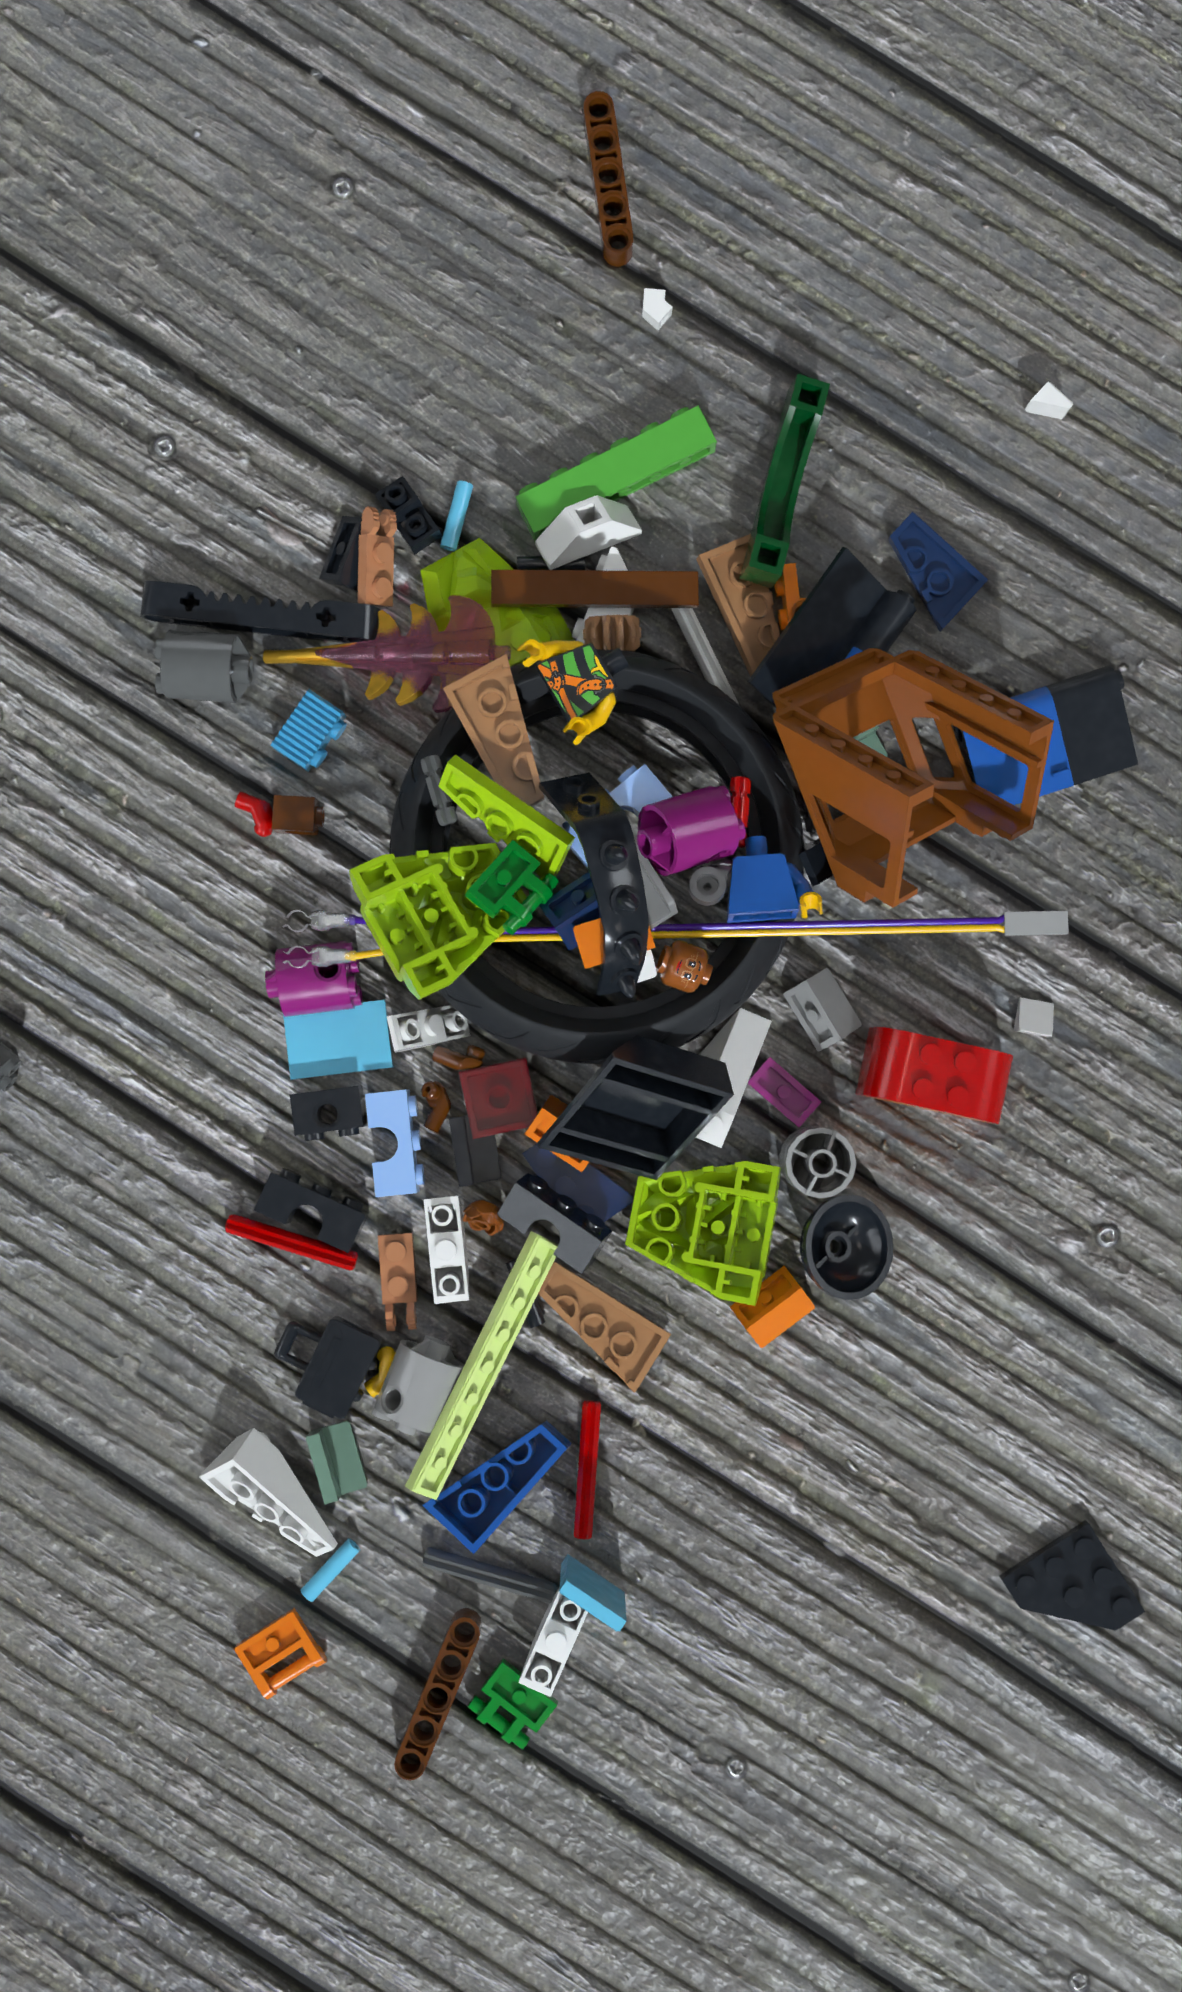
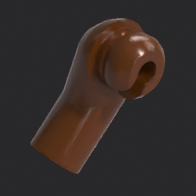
(459, 1061)
(439, 1104)

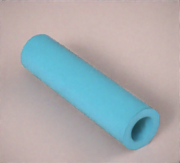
(456, 516)
(330, 1570)

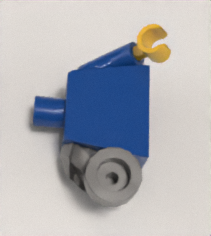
(758, 885)

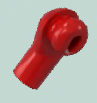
(260, 810)

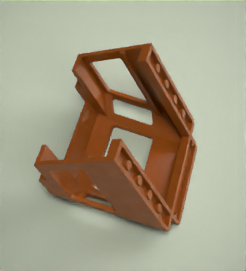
(880, 799)

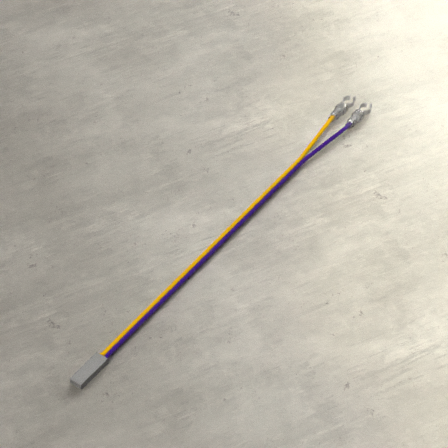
(1013, 924)

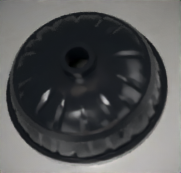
(860, 1247)

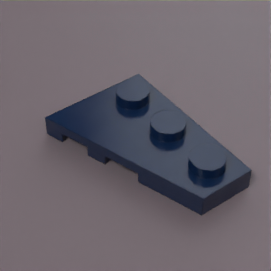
(935, 569)
(589, 1189)

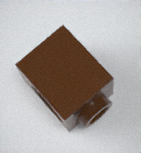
(297, 815)

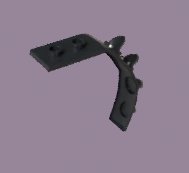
(614, 875)

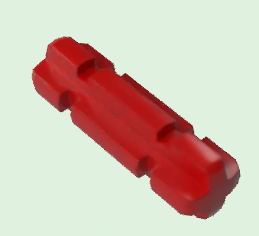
(740, 787)

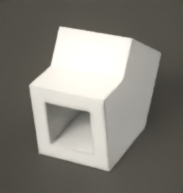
(655, 308)

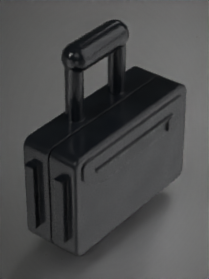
(337, 1367)

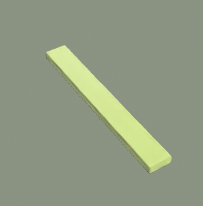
(482, 1367)

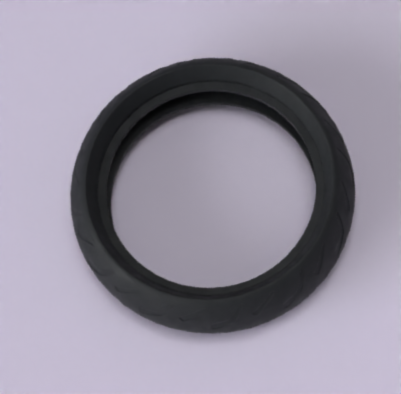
(734, 747)

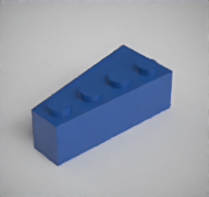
(490, 1492)

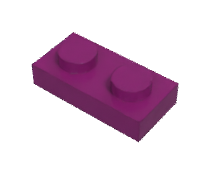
(783, 1092)

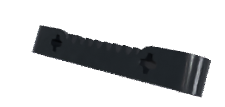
(169, 601)

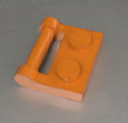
(275, 1643)

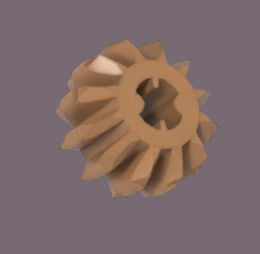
(613, 632)

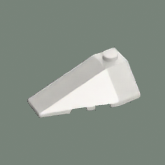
(739, 1048)
(262, 1480)

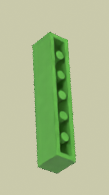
(621, 469)

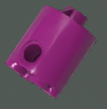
(689, 830)
(313, 987)

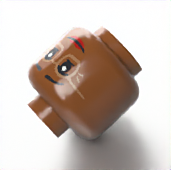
(683, 966)

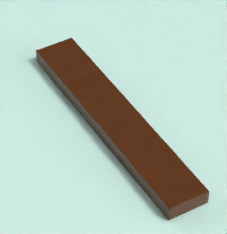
(594, 589)

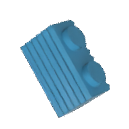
(310, 731)

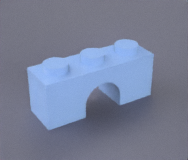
(636, 790)
(401, 1172)

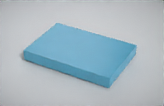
(339, 1041)
(593, 1593)

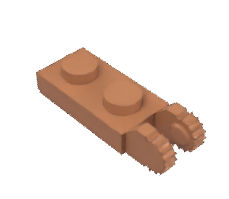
(376, 557)
(398, 1276)

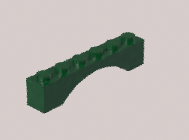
(789, 456)

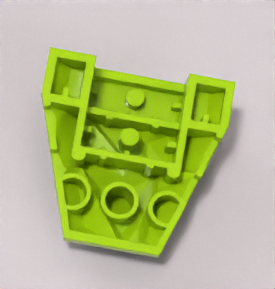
(469, 575)
(423, 916)
(709, 1225)

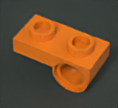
(788, 588)

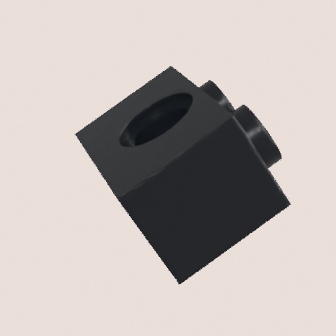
(307, 1112)

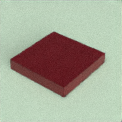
(498, 1098)

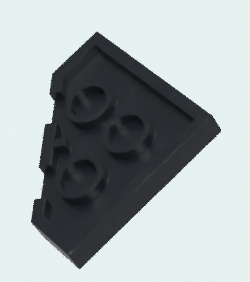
(1074, 1582)

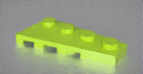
(506, 815)

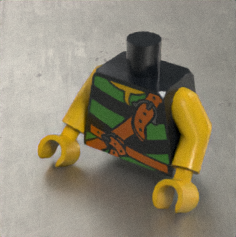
(577, 680)

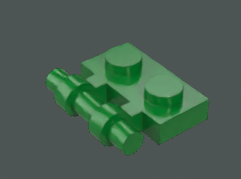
(502, 881)
(526, 1704)

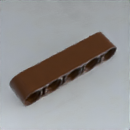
(603, 164)
(434, 1709)

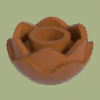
(483, 1216)

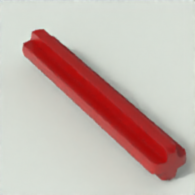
(290, 1242)
(587, 1469)

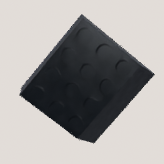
(641, 1108)

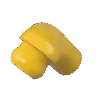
(385, 1356)

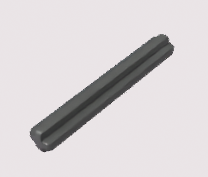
(489, 1575)

